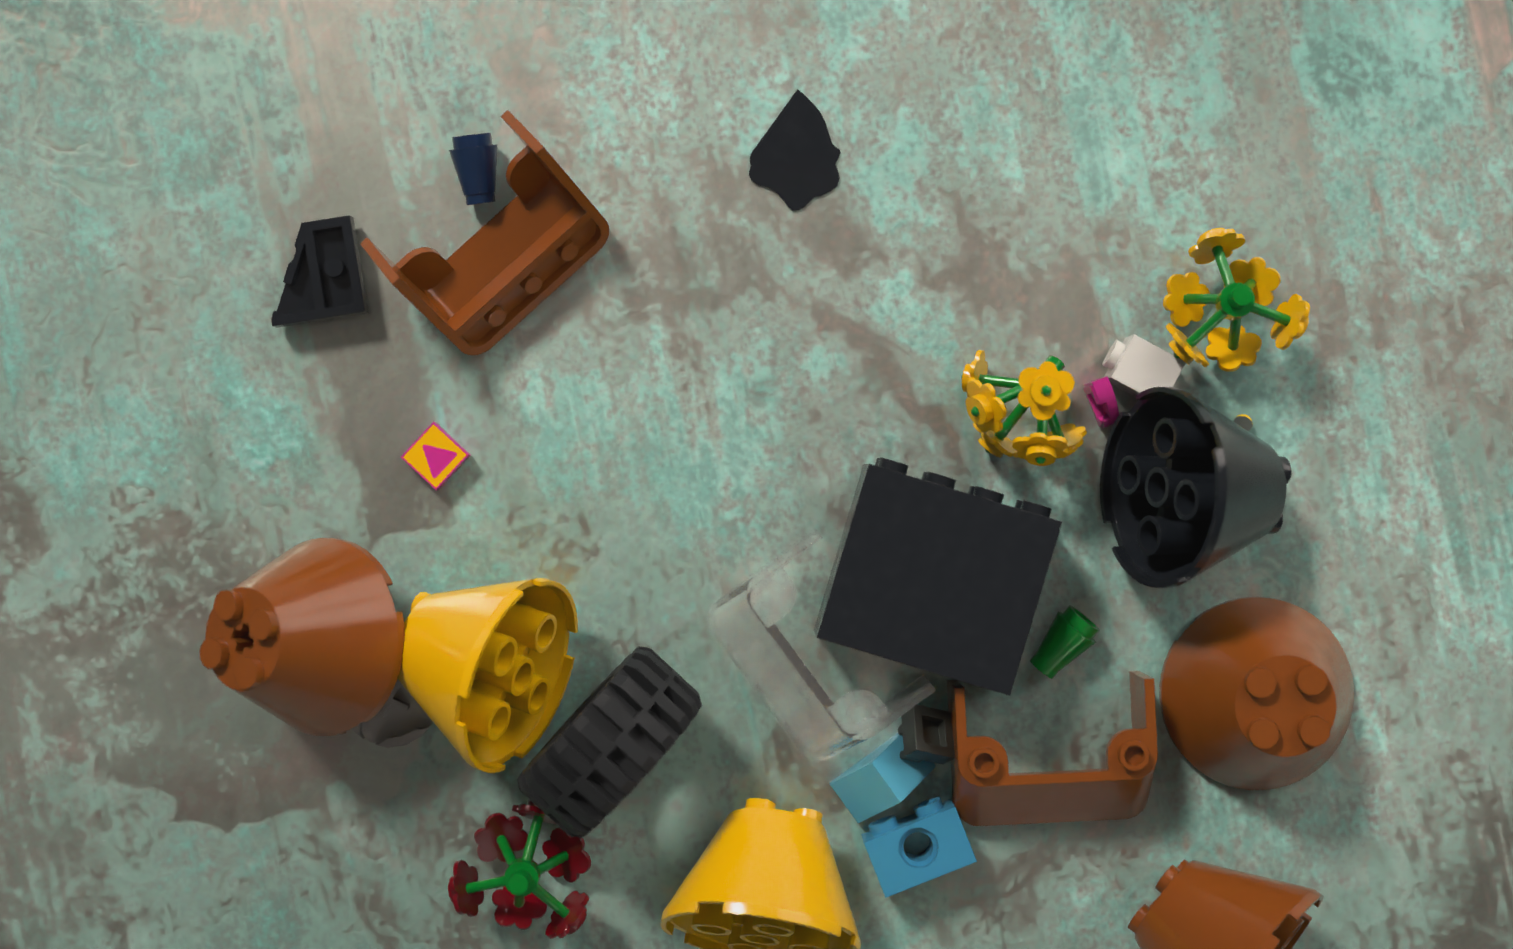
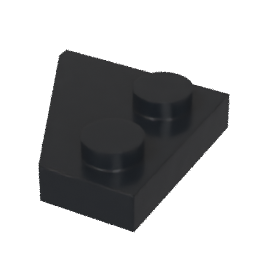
(323, 276)

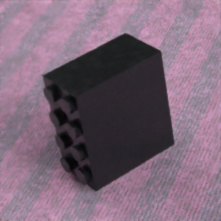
(938, 575)

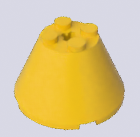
(490, 665)
(764, 886)

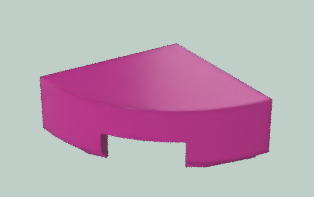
(1102, 401)

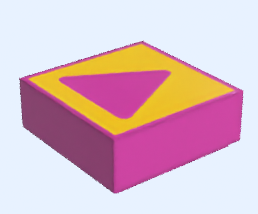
(435, 456)

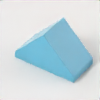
(879, 780)

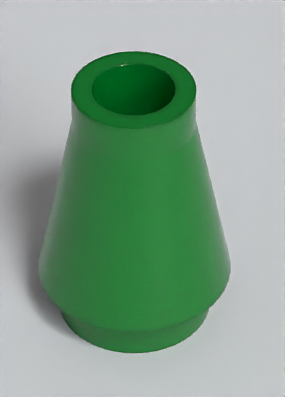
(1065, 640)

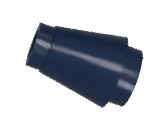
(475, 166)

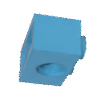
(946, 850)

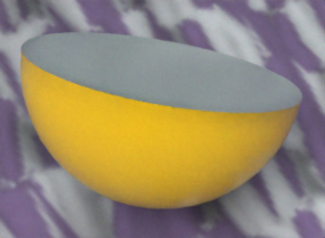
(1244, 421)

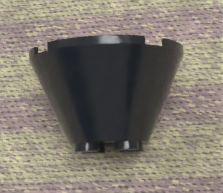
(1186, 487)

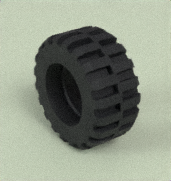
(610, 742)

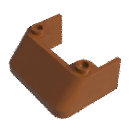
(507, 262)
(992, 796)

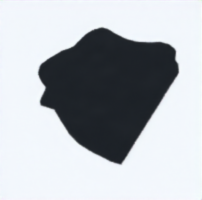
(796, 155)

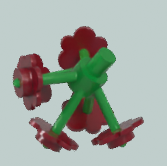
(521, 892)

